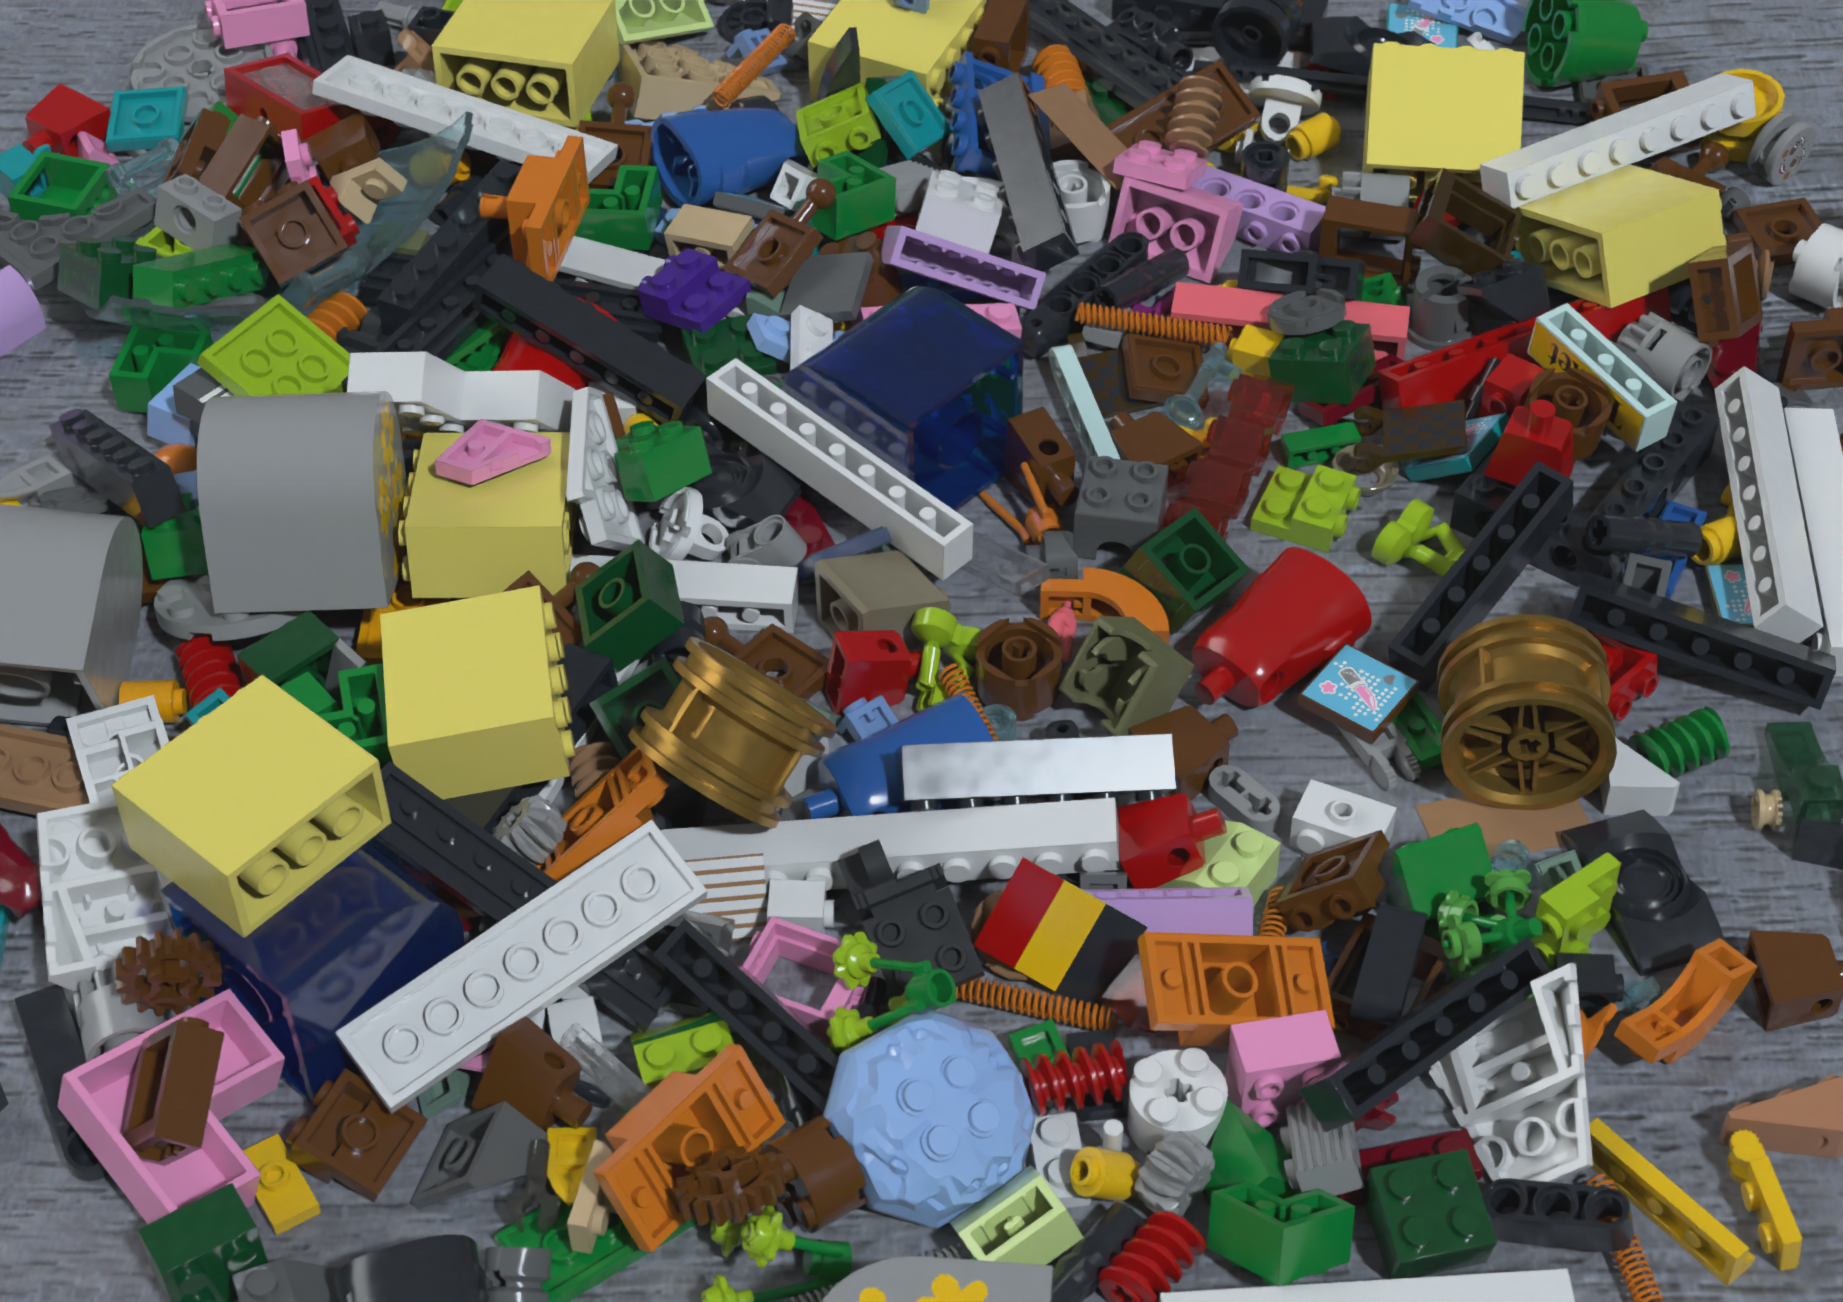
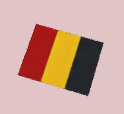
(1059, 934)

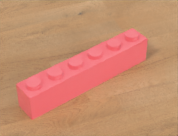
(1244, 306)

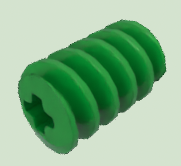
(1684, 742)

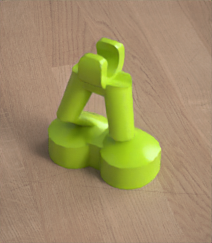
(1400, 539)
(959, 642)

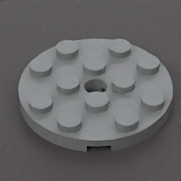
(187, 59)
(187, 608)

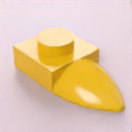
(568, 1159)

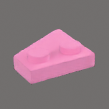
(490, 451)

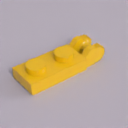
(1764, 1195)

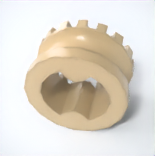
(1765, 809)

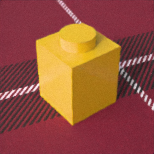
(1253, 349)

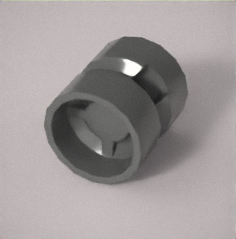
(517, 1273)

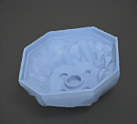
(931, 1116)

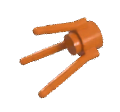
(1038, 518)

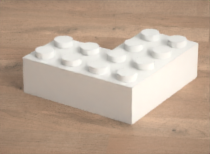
(445, 399)

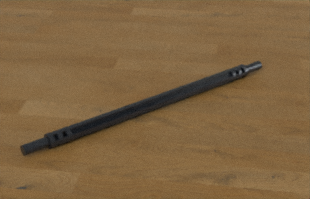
(1356, 86)

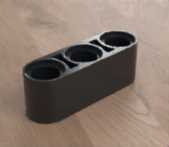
(1388, 964)
(1576, 1230)

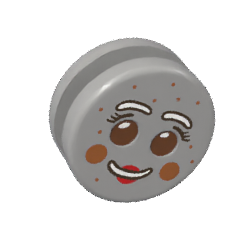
(1781, 148)

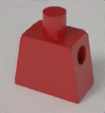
(61, 117)
(1531, 437)
(868, 667)
(1165, 839)

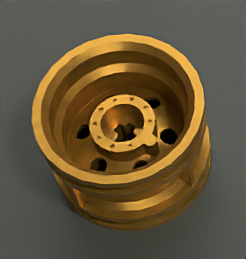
(1526, 712)
(732, 733)

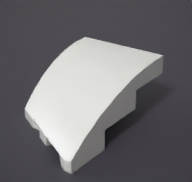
(115, 742)

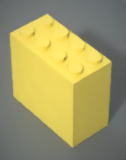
(900, 41)
(530, 54)
(1441, 110)
(1620, 233)
(488, 533)
(477, 693)
(252, 804)

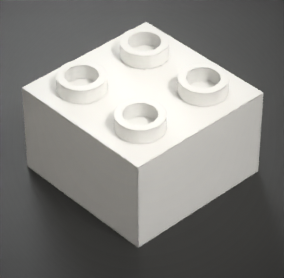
(960, 210)

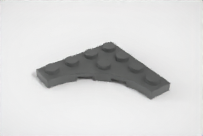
(35, 245)

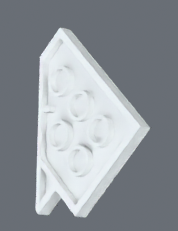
(594, 476)

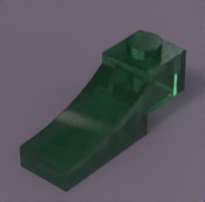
(1804, 772)

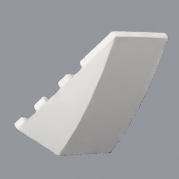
(93, 891)
(1525, 1086)

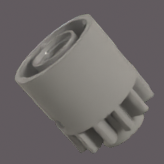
(1376, 188)
(1670, 352)
(105, 1018)

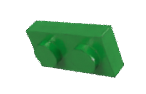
(1421, 731)

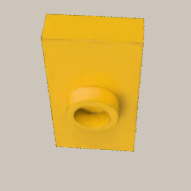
(281, 1187)

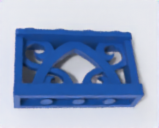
(965, 120)

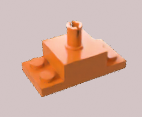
(544, 207)
(607, 813)
(1225, 980)
(674, 1128)

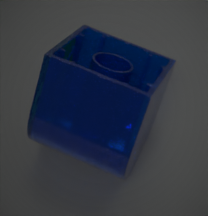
(921, 391)
(326, 957)

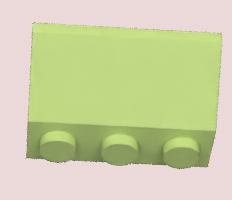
(660, 19)

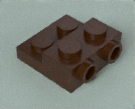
(199, 144)
(292, 232)
(1813, 353)
(1335, 883)
(353, 1136)

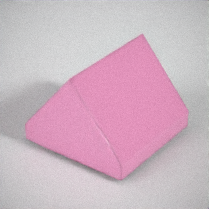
(94, 149)

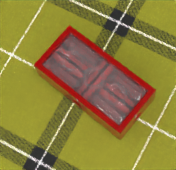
(281, 93)

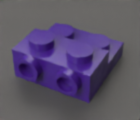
(691, 291)

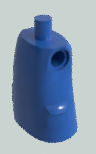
(722, 151)
(864, 773)

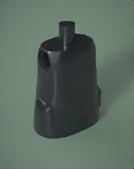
(416, 1271)

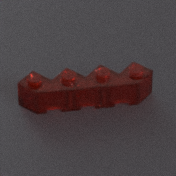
(1236, 452)

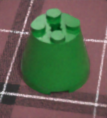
(1581, 40)

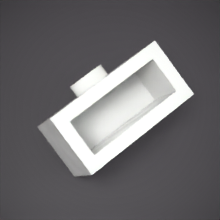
(1336, 816)

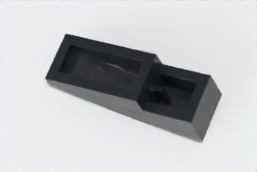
(842, 67)
(1300, 272)

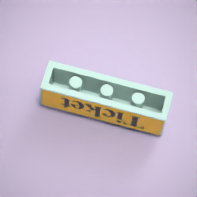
(1639, 405)

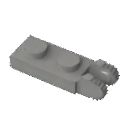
(1388, 744)

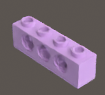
(1268, 215)

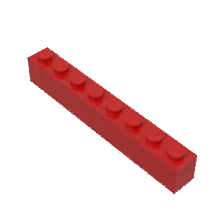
(1453, 370)

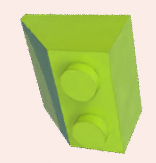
(679, 1047)

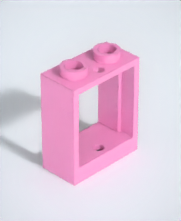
(256, 21)
(807, 948)

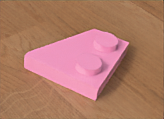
(298, 157)

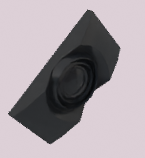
(1348, 42)
(743, 489)
(1656, 905)

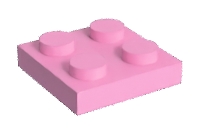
(1160, 166)

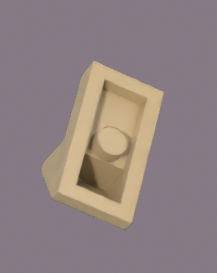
(367, 185)
(591, 1206)

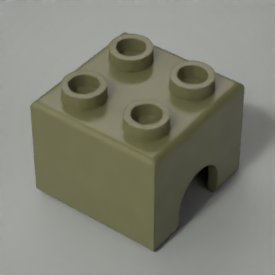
(1125, 673)

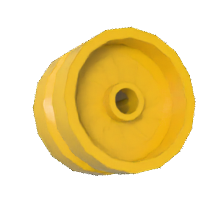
(1768, 103)

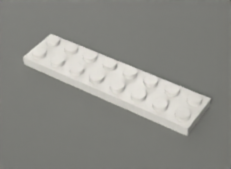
(434, 107)
(520, 965)

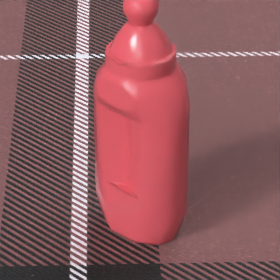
(1065, 624)

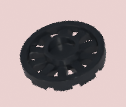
(750, 16)

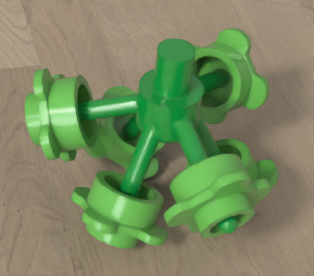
(1460, 917)

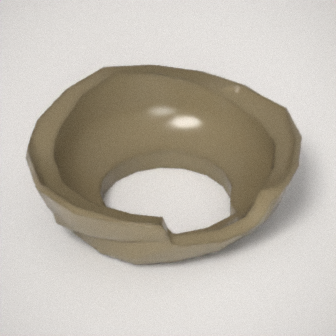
(1346, 462)

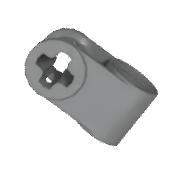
(767, 543)

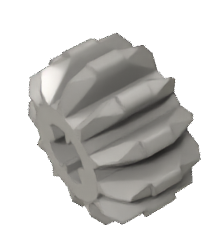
(531, 829)
(1175, 1173)

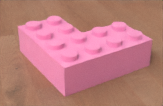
(98, 1099)

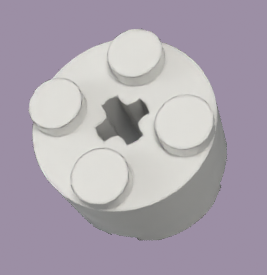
(1085, 198)
(1819, 268)
(1174, 1095)

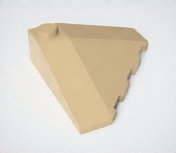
(677, 79)

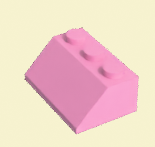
(1175, 218)

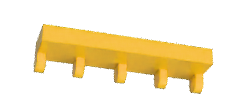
(1668, 1205)

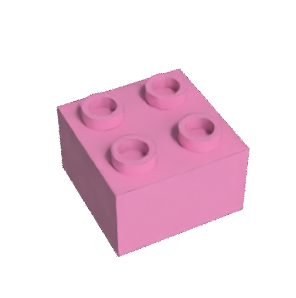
(1274, 1060)

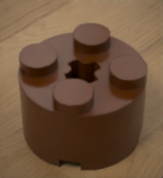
(884, 280)
(1578, 399)
(1019, 666)
(819, 1175)

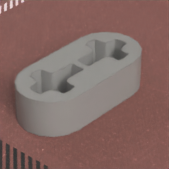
(1247, 797)

